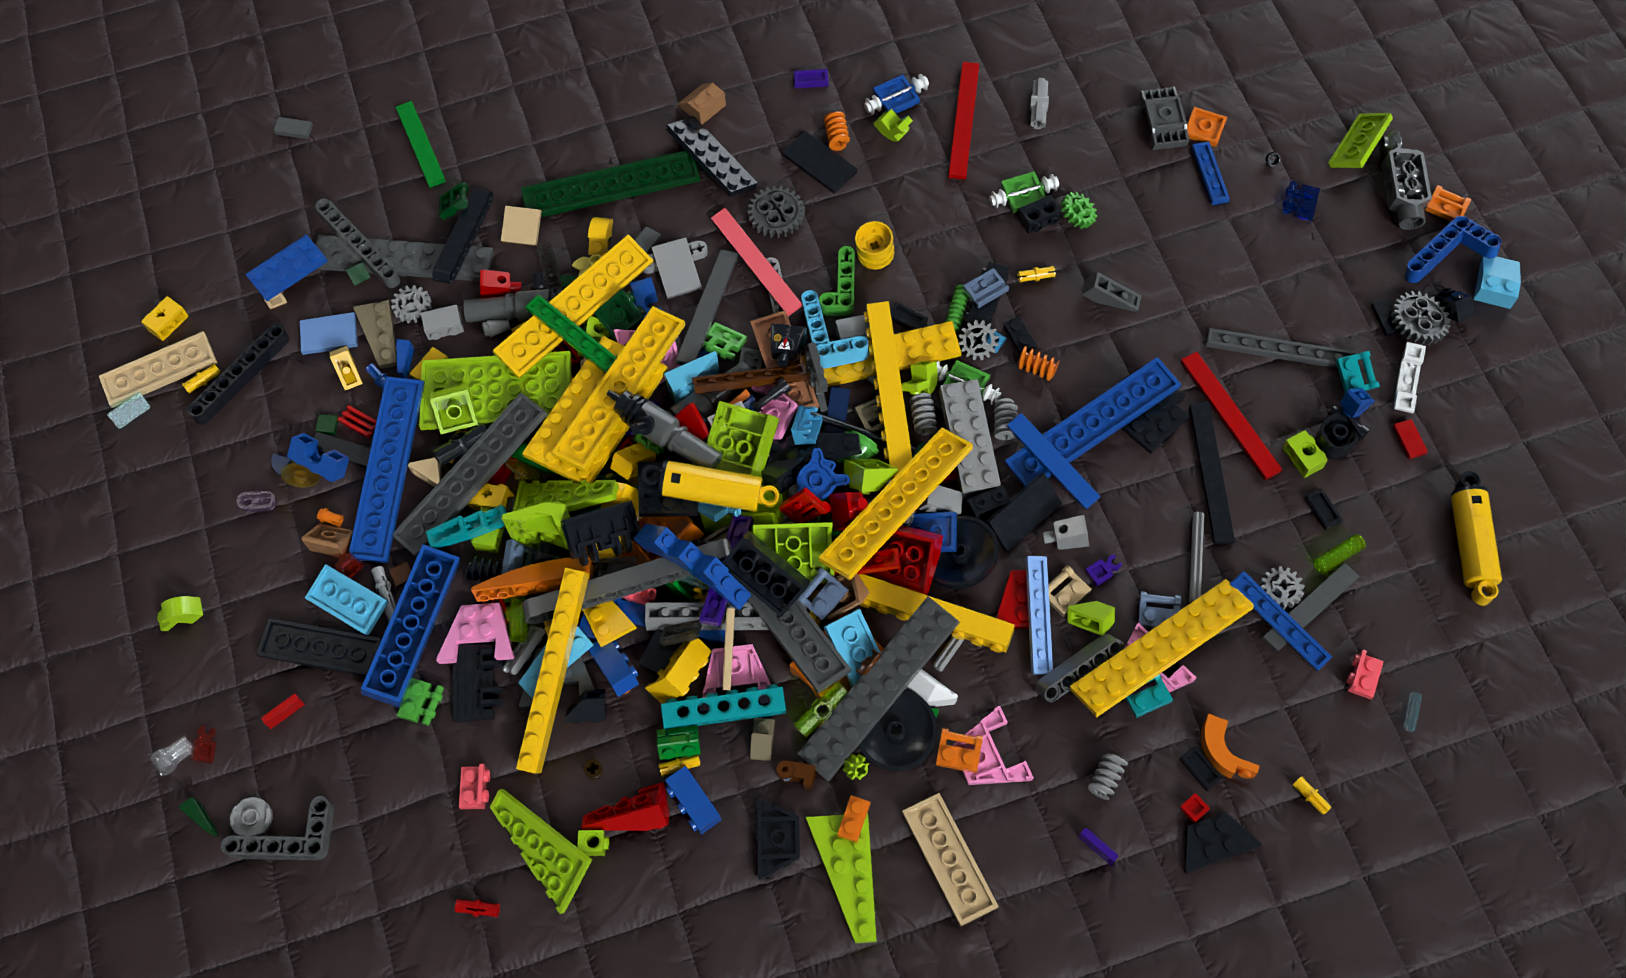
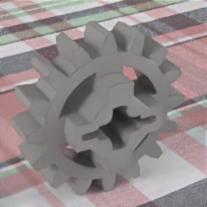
(411, 304)
(986, 345)
(1283, 586)

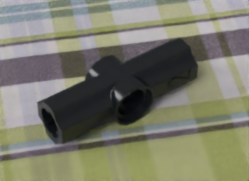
(458, 445)

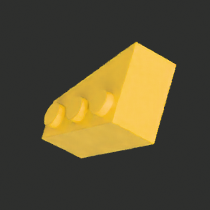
(680, 671)

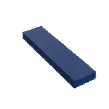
(1210, 173)

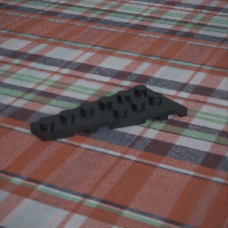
(832, 445)

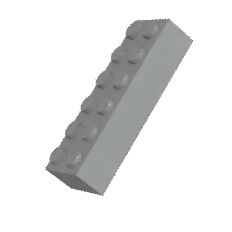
(967, 419)

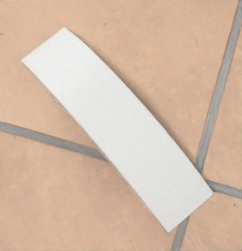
(1408, 377)

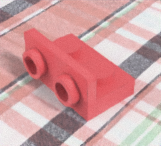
(1365, 675)
(473, 787)

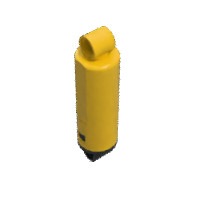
(710, 485)
(1476, 537)

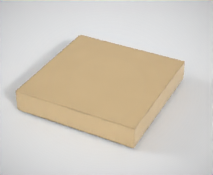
(521, 225)

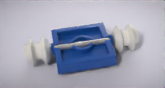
(896, 94)

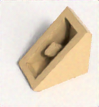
(427, 470)

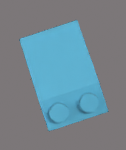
(1498, 282)
(680, 379)

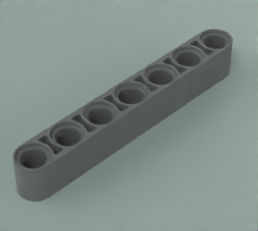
(357, 243)

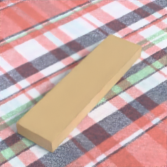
(728, 651)

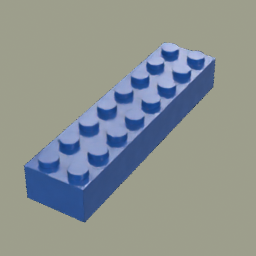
(410, 626)

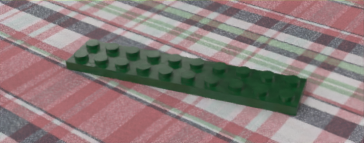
(611, 184)

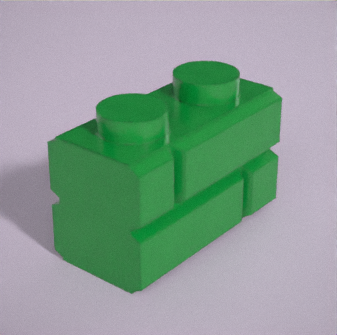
(678, 742)

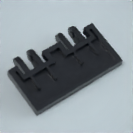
(602, 528)
(474, 683)

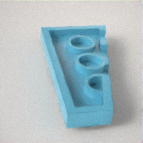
(580, 645)

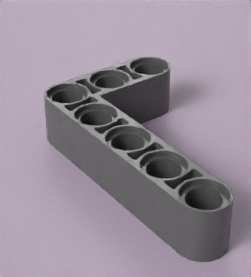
(285, 844)

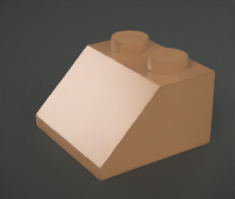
(704, 102)

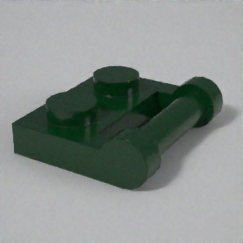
(450, 204)

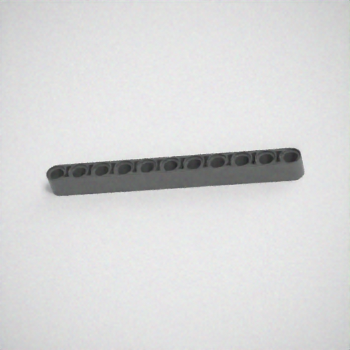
(622, 583)

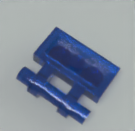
(1306, 203)

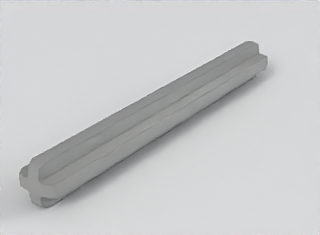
(1196, 556)

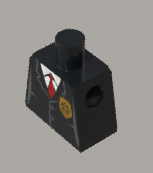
(787, 342)

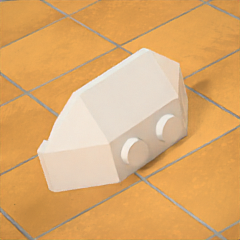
(931, 690)

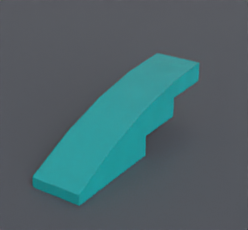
(466, 528)

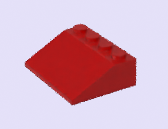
(918, 559)

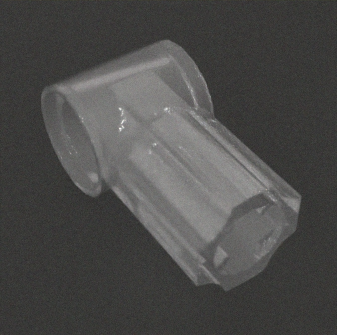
(167, 759)

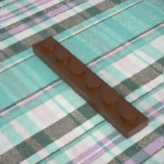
(748, 378)

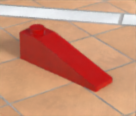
(639, 813)

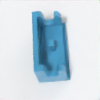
(806, 426)

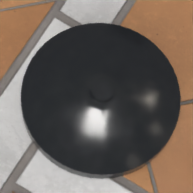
(974, 556)
(902, 735)

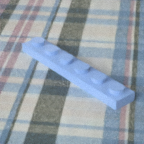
(1039, 615)

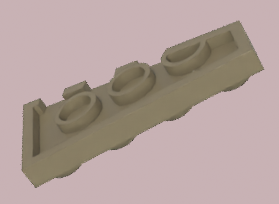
(379, 330)

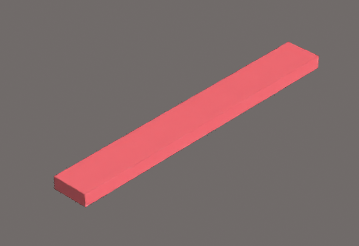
(756, 262)

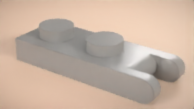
(523, 650)

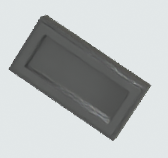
(293, 127)

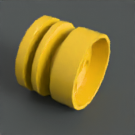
(874, 245)

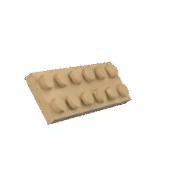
(158, 369)
(950, 859)

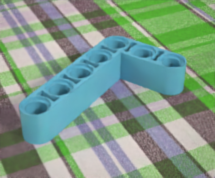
(834, 352)

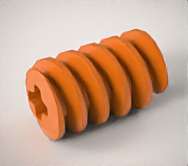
(836, 130)
(1037, 364)

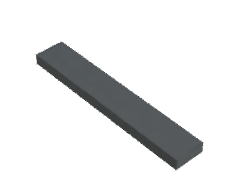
(1316, 603)

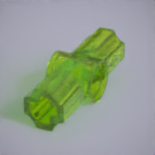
(516, 619)
(811, 718)

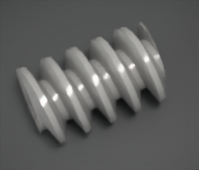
(1004, 413)
(922, 414)
(1106, 775)

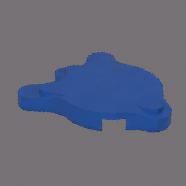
(819, 476)

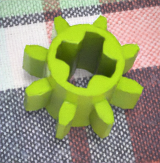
(856, 766)

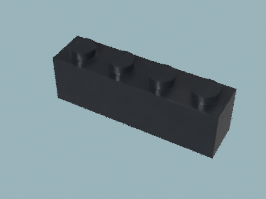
(988, 310)

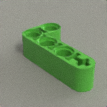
(843, 296)

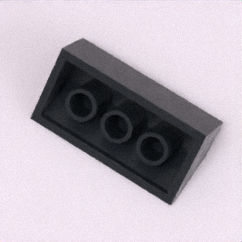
(765, 573)

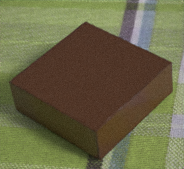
(400, 574)

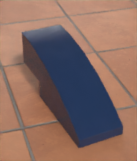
(838, 408)

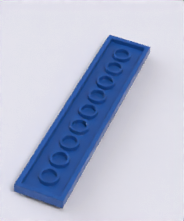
(1100, 418)
(386, 469)

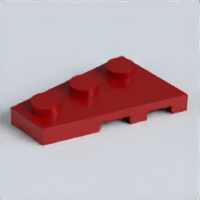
(1014, 601)

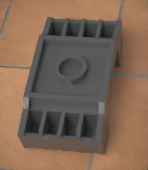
(1164, 118)

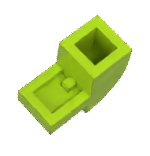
(892, 126)
(923, 378)
(179, 610)

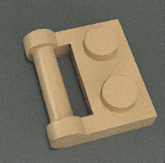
(1070, 594)

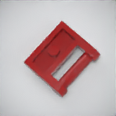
(800, 504)

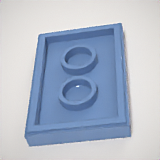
(328, 333)

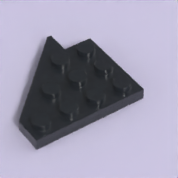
(1157, 422)

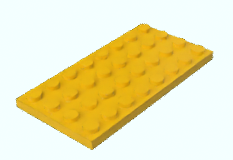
(567, 409)

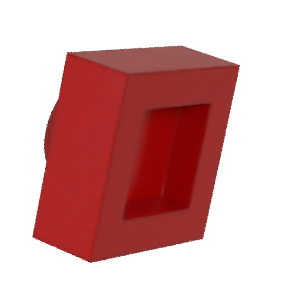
(1194, 808)

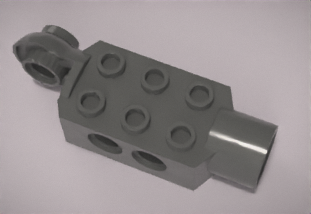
(1405, 181)

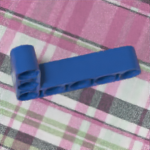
(1457, 231)

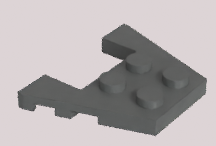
(816, 377)
(574, 674)

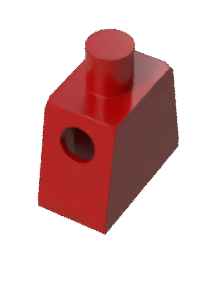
(497, 284)
(846, 508)

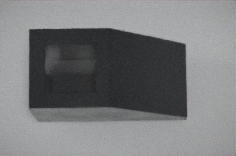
(1457, 304)
(782, 473)
(588, 707)

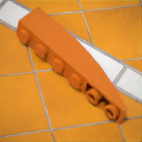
(529, 579)

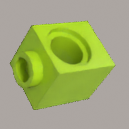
(586, 836)

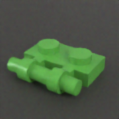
(726, 337)
(415, 700)

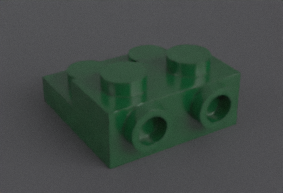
(620, 313)

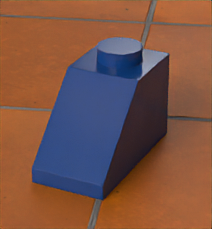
(1356, 402)

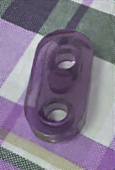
(258, 501)

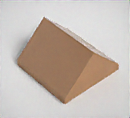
(328, 540)
(855, 595)

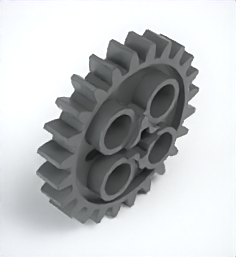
(788, 203)
(1420, 317)

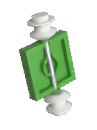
(1023, 190)
(963, 372)

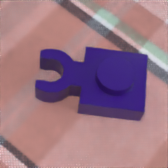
(1101, 572)

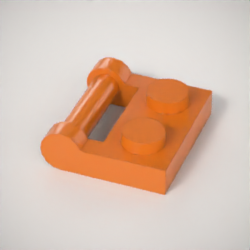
(1447, 208)
(959, 757)

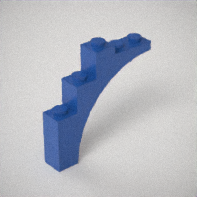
(686, 555)

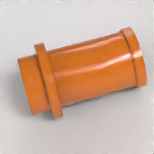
(325, 515)

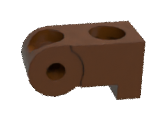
(798, 772)

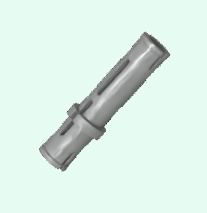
(383, 587)

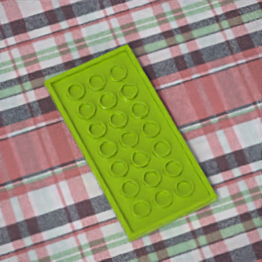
(494, 384)

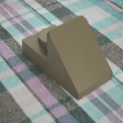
(762, 739)

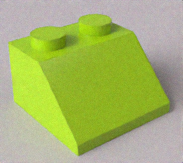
(454, 408)
(868, 474)

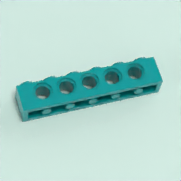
(754, 710)

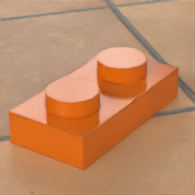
(854, 819)

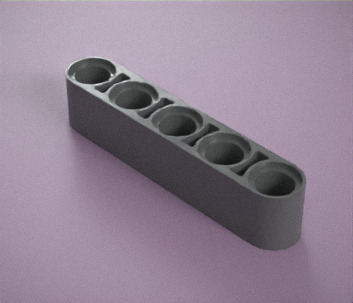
(1059, 680)

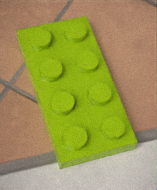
(1360, 140)

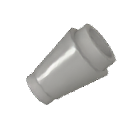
(495, 327)

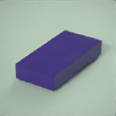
(811, 78)
(1098, 846)

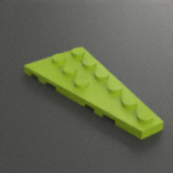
(572, 494)
(545, 851)
(849, 872)

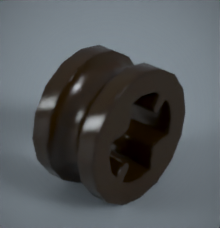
(598, 773)

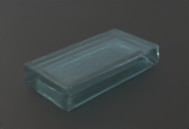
(129, 410)

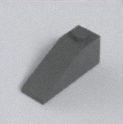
(1111, 293)

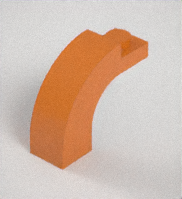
(1217, 752)

